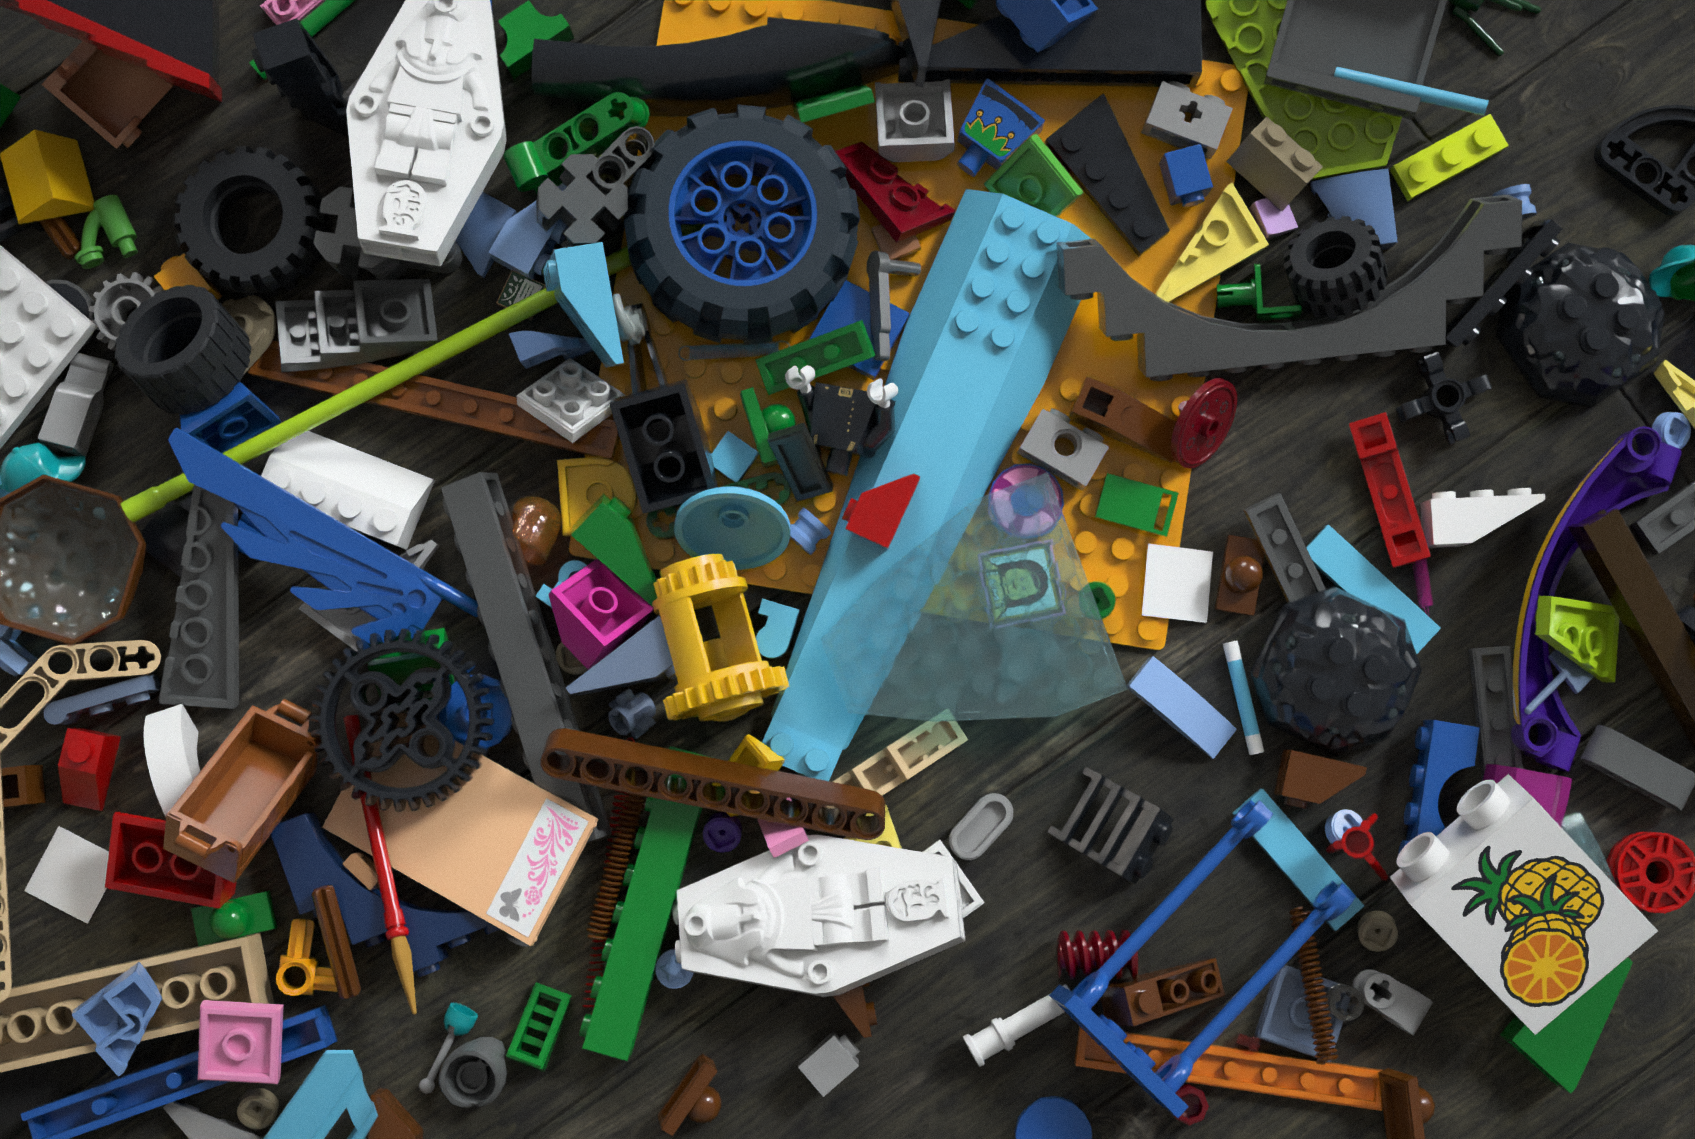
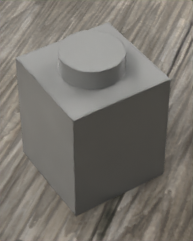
(830, 1062)

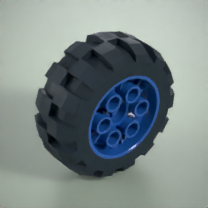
(757, 297)

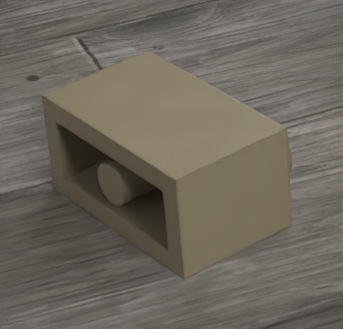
(1274, 163)

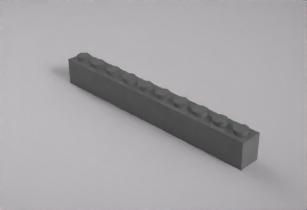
(516, 630)

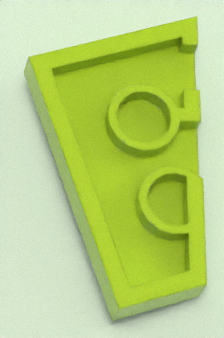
(1581, 632)

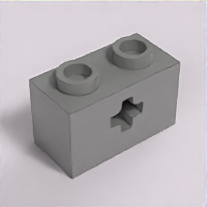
(1167, 117)

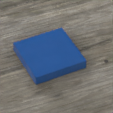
(852, 306)

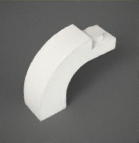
(171, 753)

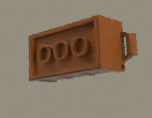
(243, 790)

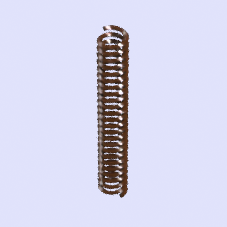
(632, 814)
(1323, 1042)

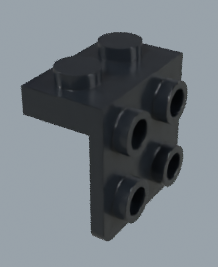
(167, 532)

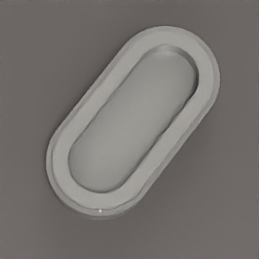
(981, 826)

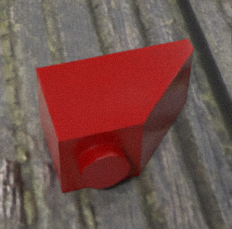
(880, 510)
(87, 767)

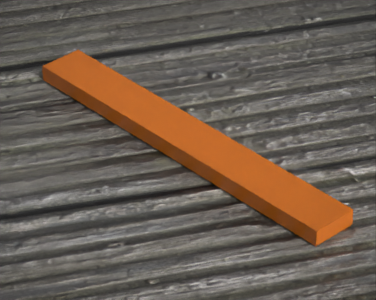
(1251, 1071)

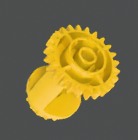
(725, 691)

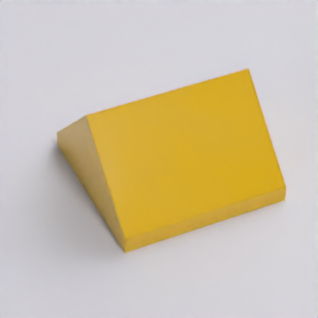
(46, 177)

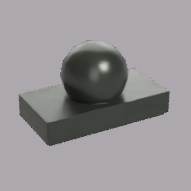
(800, 462)

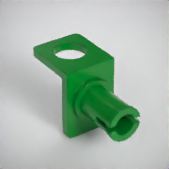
(1251, 294)

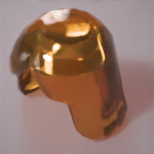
(536, 527)

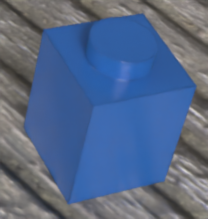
(1186, 176)

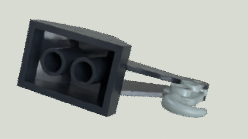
(659, 425)

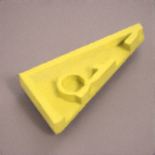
(1219, 244)

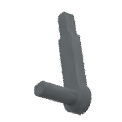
(878, 271)

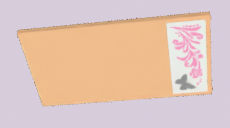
(488, 848)

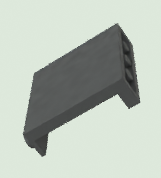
(1359, 35)

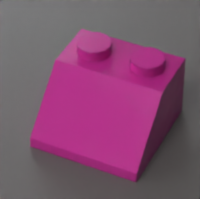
(597, 612)

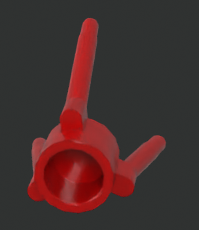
(1359, 844)

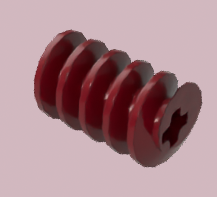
(1091, 953)

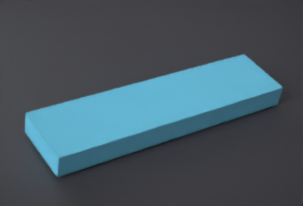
(1358, 577)
(1297, 857)

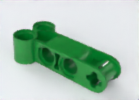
(536, 161)

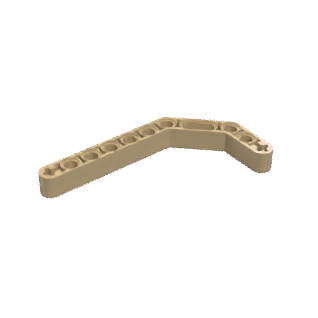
(53, 684)

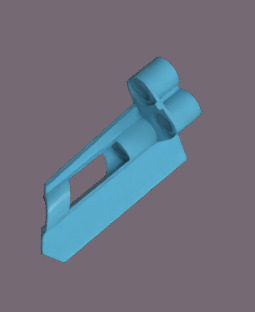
(323, 1097)

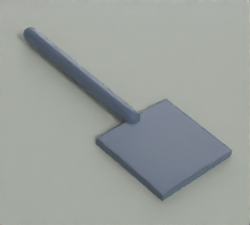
(1569, 671)

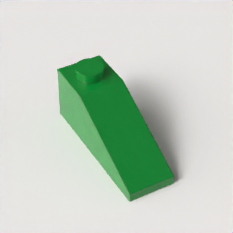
(614, 540)

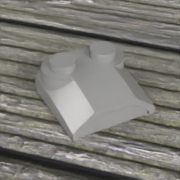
(914, 121)

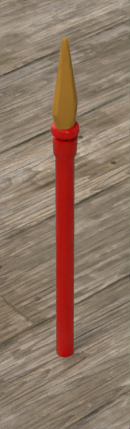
(393, 915)

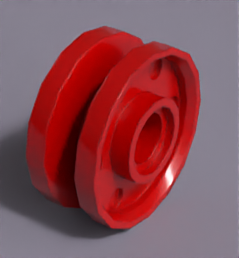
(1675, 868)

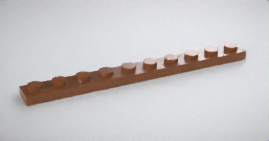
(443, 402)

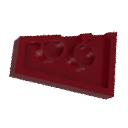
(893, 201)

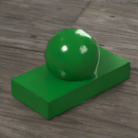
(762, 423)
(234, 919)

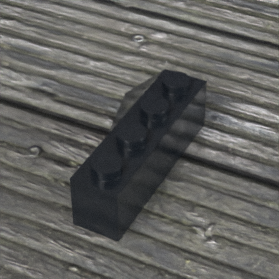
(302, 73)

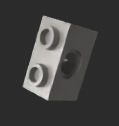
(1073, 469)

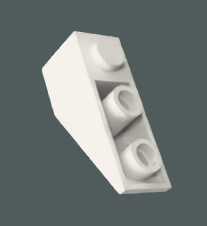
(1461, 521)

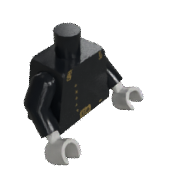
(845, 418)

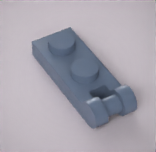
(101, 700)

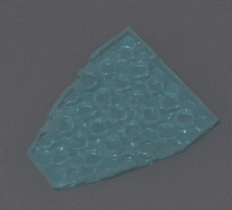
(979, 621)

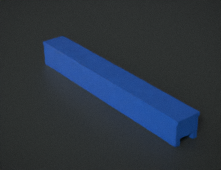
(161, 1084)

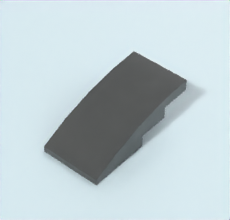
(356, 325)

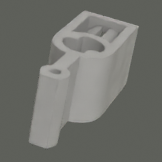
(76, 406)

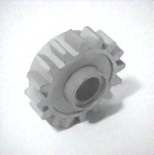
(116, 301)

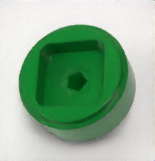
(1104, 597)

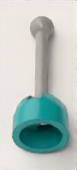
(458, 1022)

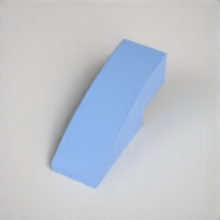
(1181, 707)

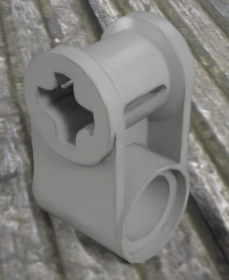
(1394, 1001)

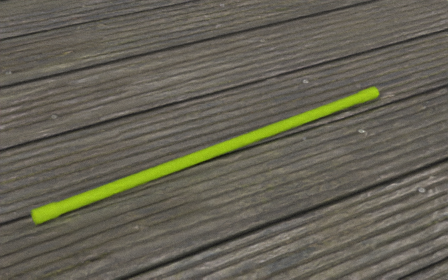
(157, 497)

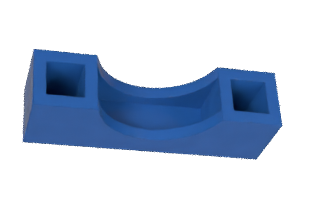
(1442, 752)

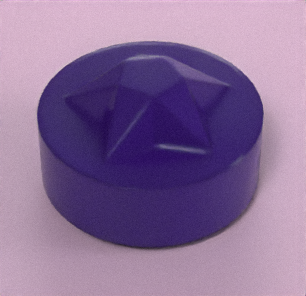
(722, 832)

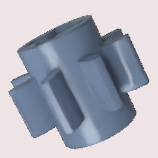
(632, 713)

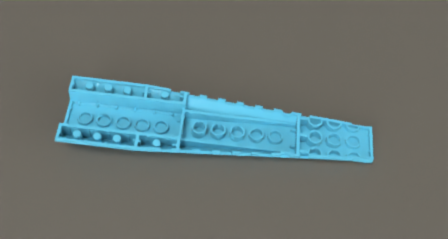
(964, 386)

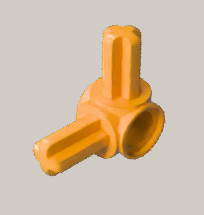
(299, 955)

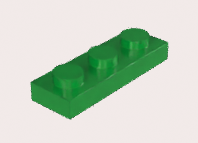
(823, 353)

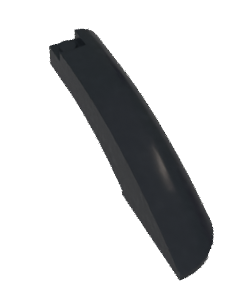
(750, 68)

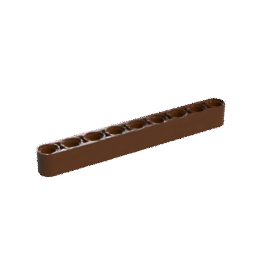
(700, 770)

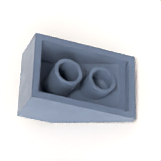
(636, 661)

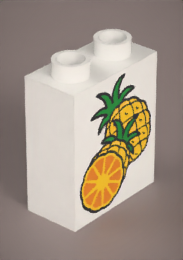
(1520, 901)

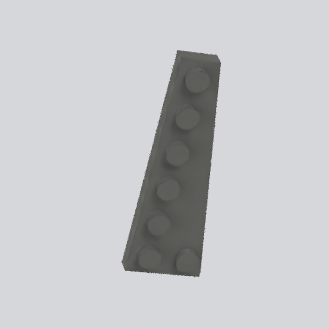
(205, 629)

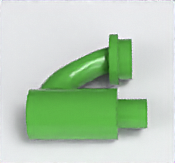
(111, 215)

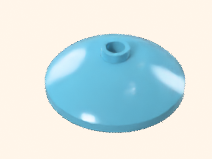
(733, 523)

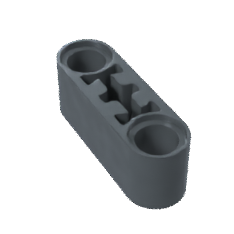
(1639, 768)

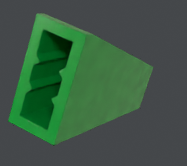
(1568, 1040)

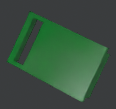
(1133, 504)

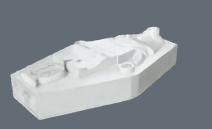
(425, 129)
(820, 916)

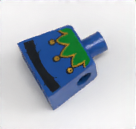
(995, 128)

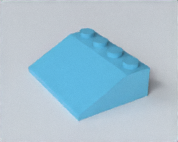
(584, 293)

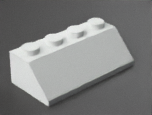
(351, 486)

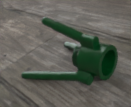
(1463, 6)

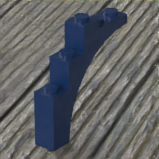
(314, 862)

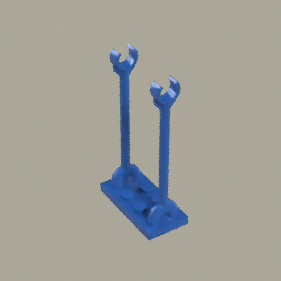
(1173, 1073)

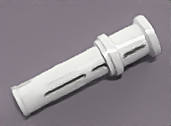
(1004, 1032)

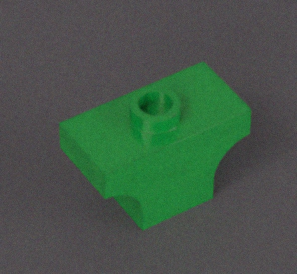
(522, 28)

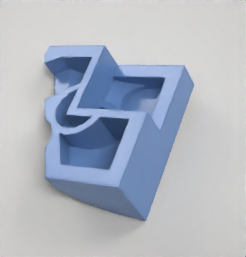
(482, 230)
(539, 347)
(119, 1015)

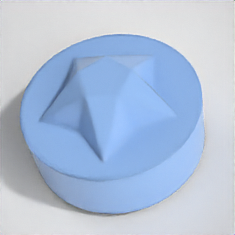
(1673, 429)
(1339, 823)
(670, 971)

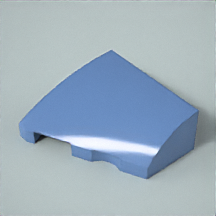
(1361, 197)

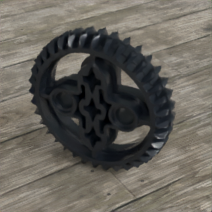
(415, 706)

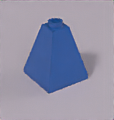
(230, 420)

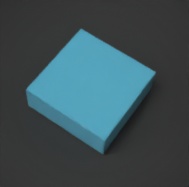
(733, 457)

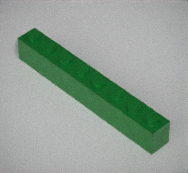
(641, 926)

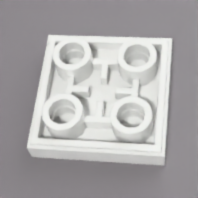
(569, 400)

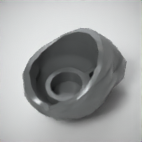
(474, 1073)

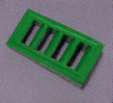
(539, 1062)

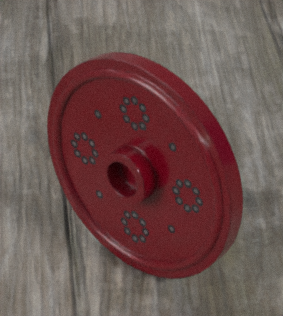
(1203, 423)

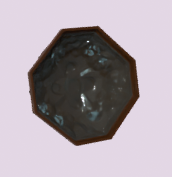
(66, 559)

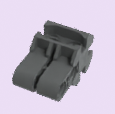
(587, 195)
(346, 254)

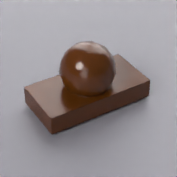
(1240, 576)
(692, 1097)
(1404, 1105)

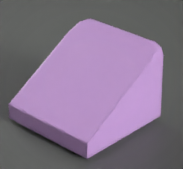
(1271, 219)

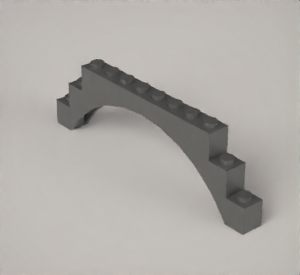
(1404, 316)

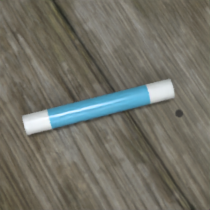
(1243, 697)

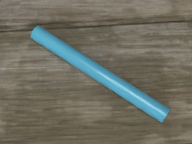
(1427, 94)

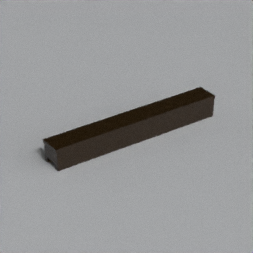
(1642, 609)

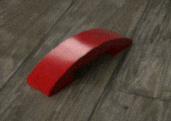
(1389, 490)

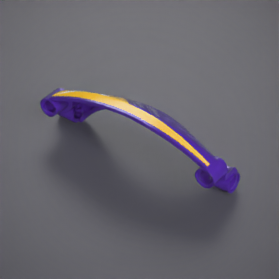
(1610, 484)

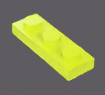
(1449, 157)

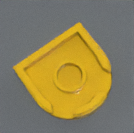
(584, 482)

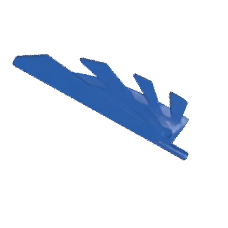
(329, 551)

